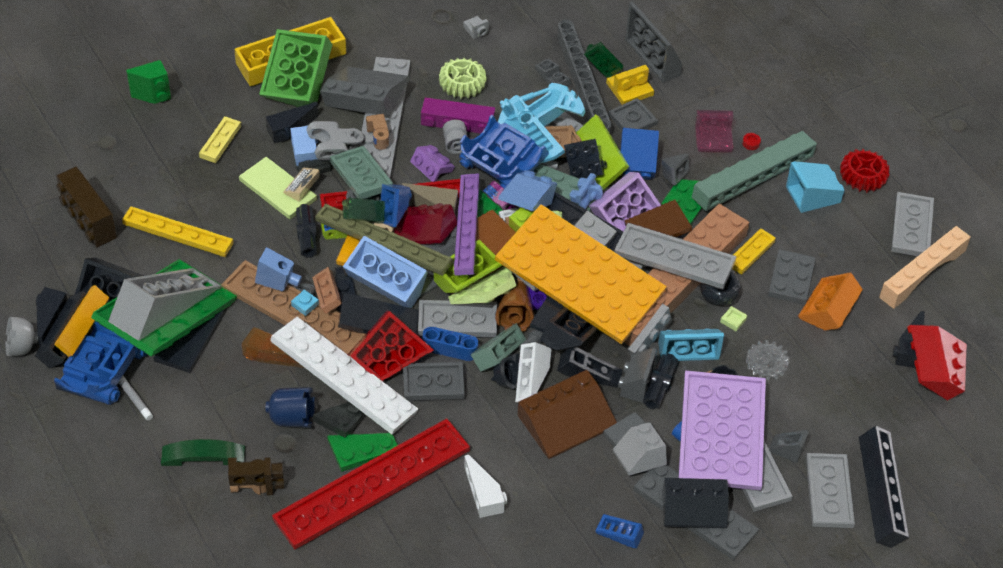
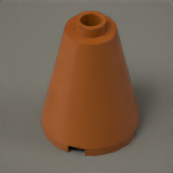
(515, 308)

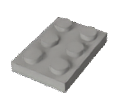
(596, 228)

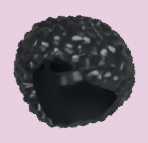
(722, 296)

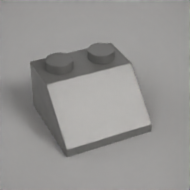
(641, 449)

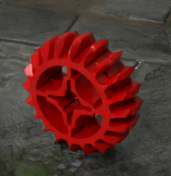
(859, 170)

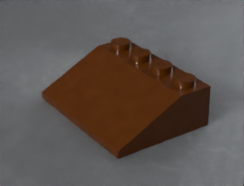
(566, 414)

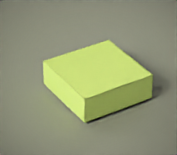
(733, 318)

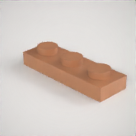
(327, 290)

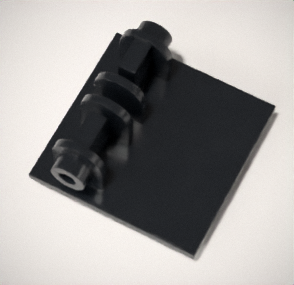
(584, 159)

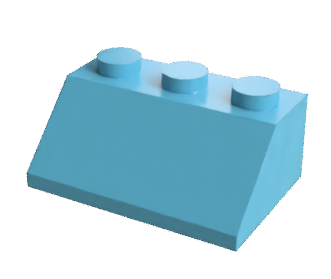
(691, 344)

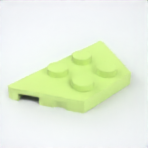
(486, 288)

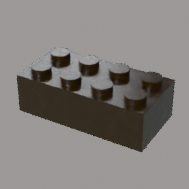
(86, 207)

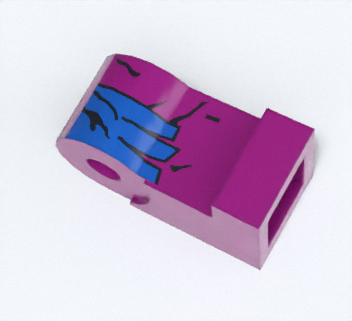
(493, 191)

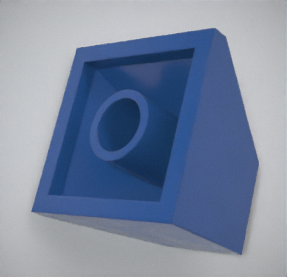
(396, 202)

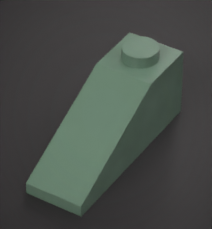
(498, 347)

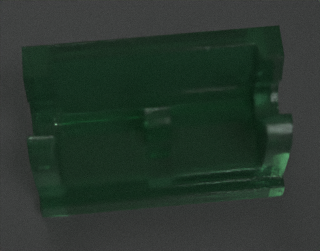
(363, 209)

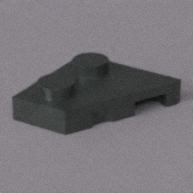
(340, 419)

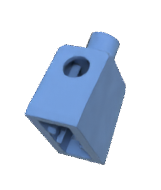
(276, 271)

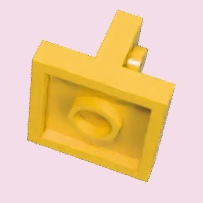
(631, 84)

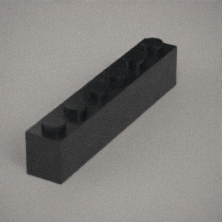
(883, 487)

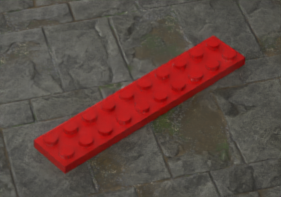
(370, 483)

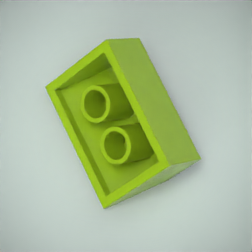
(484, 264)

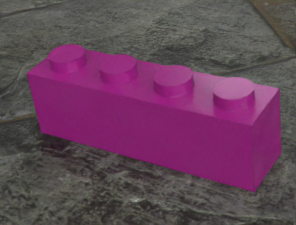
(438, 112)

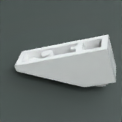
(532, 370)
(485, 490)

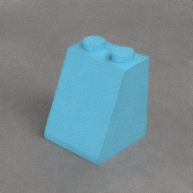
(813, 186)

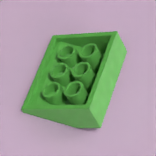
(296, 67)

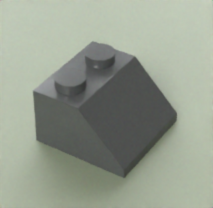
(637, 375)

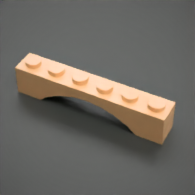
(906, 280)

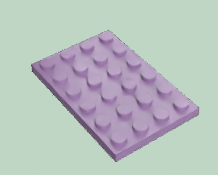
(723, 428)

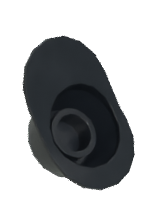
(507, 371)

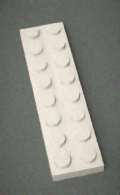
(344, 375)

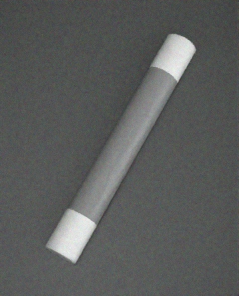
(135, 399)

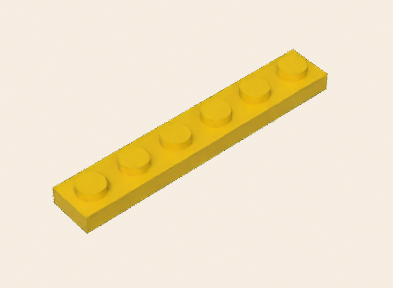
(177, 231)

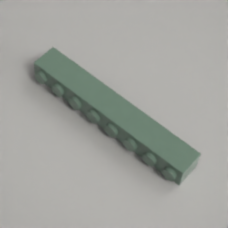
(753, 170)

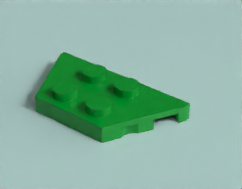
(682, 193)

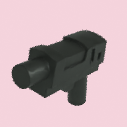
(322, 165)

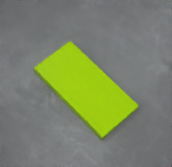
(607, 150)

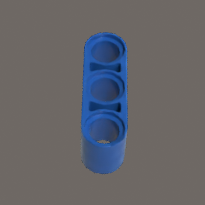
(450, 343)

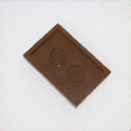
(664, 219)

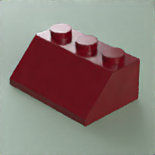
(427, 223)

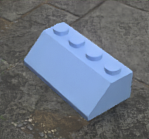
(386, 272)

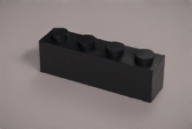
(48, 352)

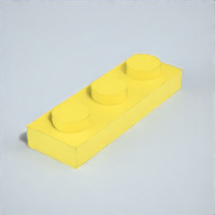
(220, 139)

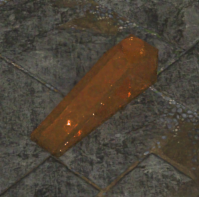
(260, 348)

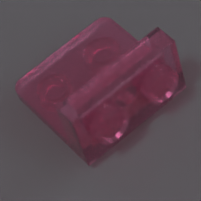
(714, 130)

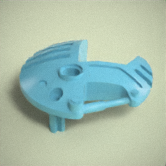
(533, 118)

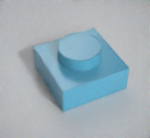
(304, 302)

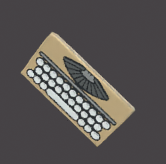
(302, 183)

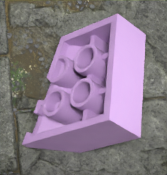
(625, 200)

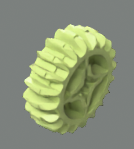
(466, 77)

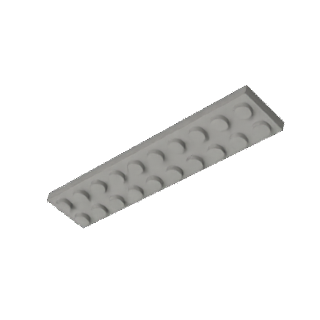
(386, 156)

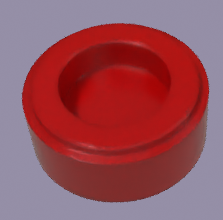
(751, 141)

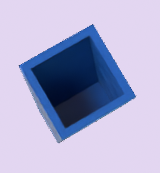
(640, 151)

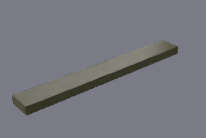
(402, 246)

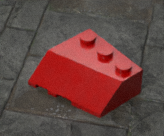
(388, 347)
(939, 360)

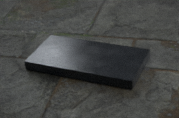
(362, 313)
(187, 350)

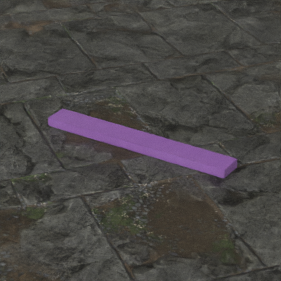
(467, 225)

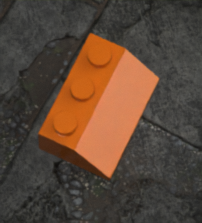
(831, 301)

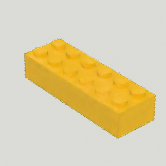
(254, 57)

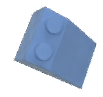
(529, 191)

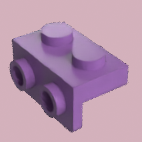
(431, 162)

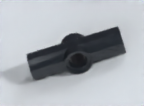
(306, 230)
(660, 381)

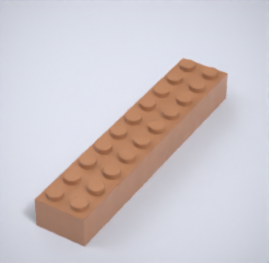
(719, 231)

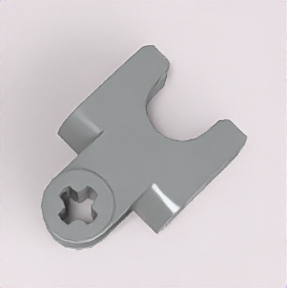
(333, 138)

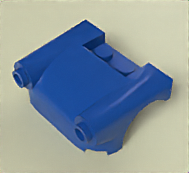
(501, 152)
(98, 366)

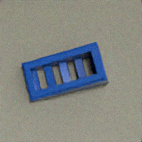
(630, 538)

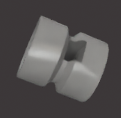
(453, 133)

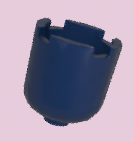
(291, 407)

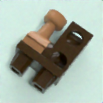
(257, 474)

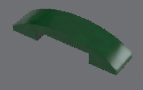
(201, 450)

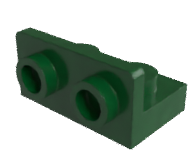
(603, 59)

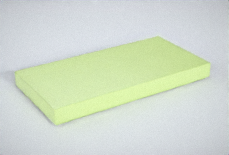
(270, 182)

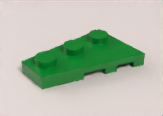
(359, 448)

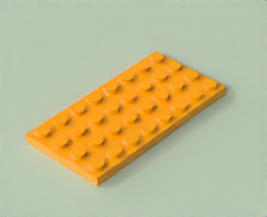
(581, 273)

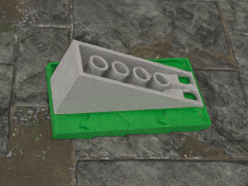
(163, 306)

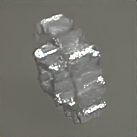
(767, 359)

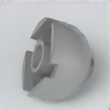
(19, 336)

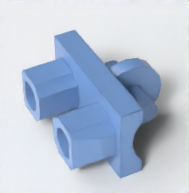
(587, 191)

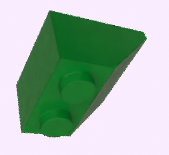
(149, 82)

